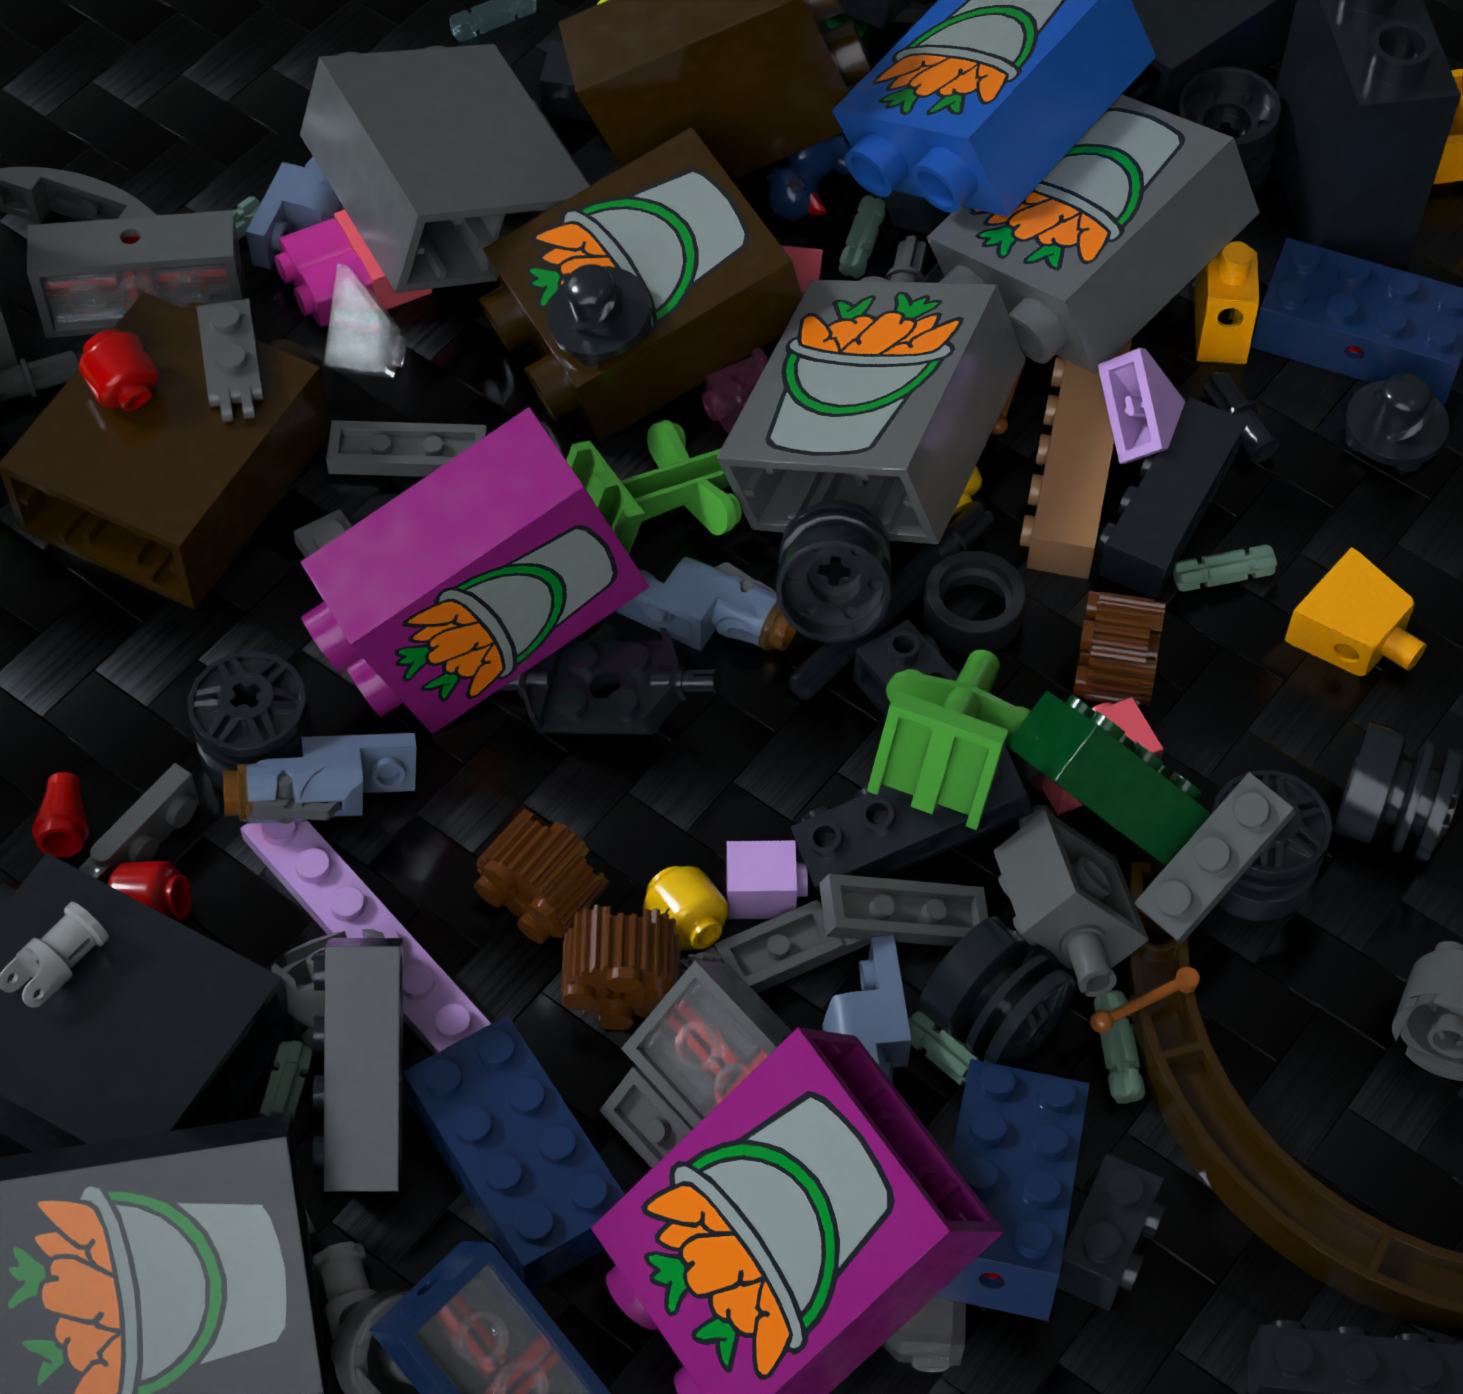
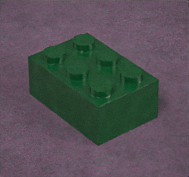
(1110, 775)

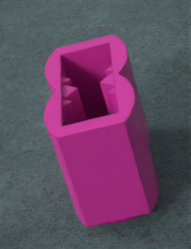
(311, 262)

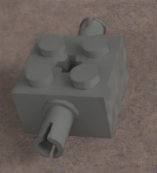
(1070, 898)

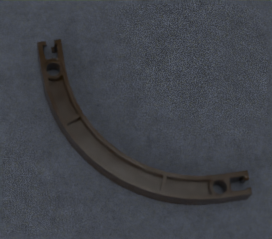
(1256, 1176)

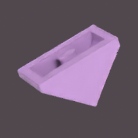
(1139, 404)

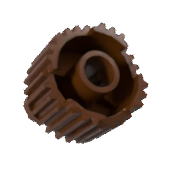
(1119, 648)
(539, 876)
(619, 964)

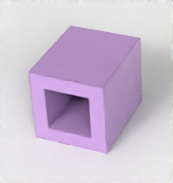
(763, 879)

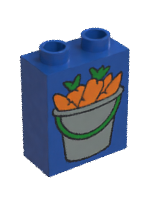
(989, 97)

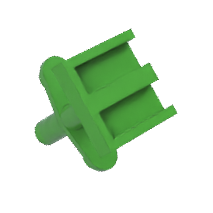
(676, 482)
(945, 737)

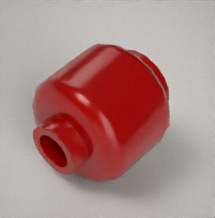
(118, 369)
(155, 885)

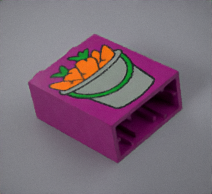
(468, 577)
(793, 1226)

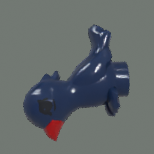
(795, 190)

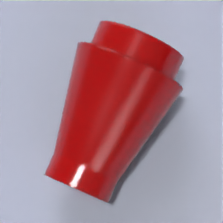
(62, 819)

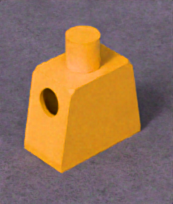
(1222, 284)
(1356, 618)

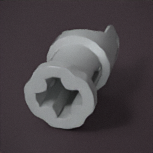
(53, 956)
(343, 1281)

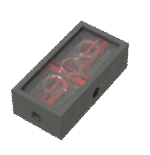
(96, 269)
(705, 1038)

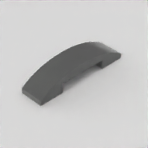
(37, 190)

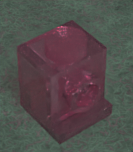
(731, 387)

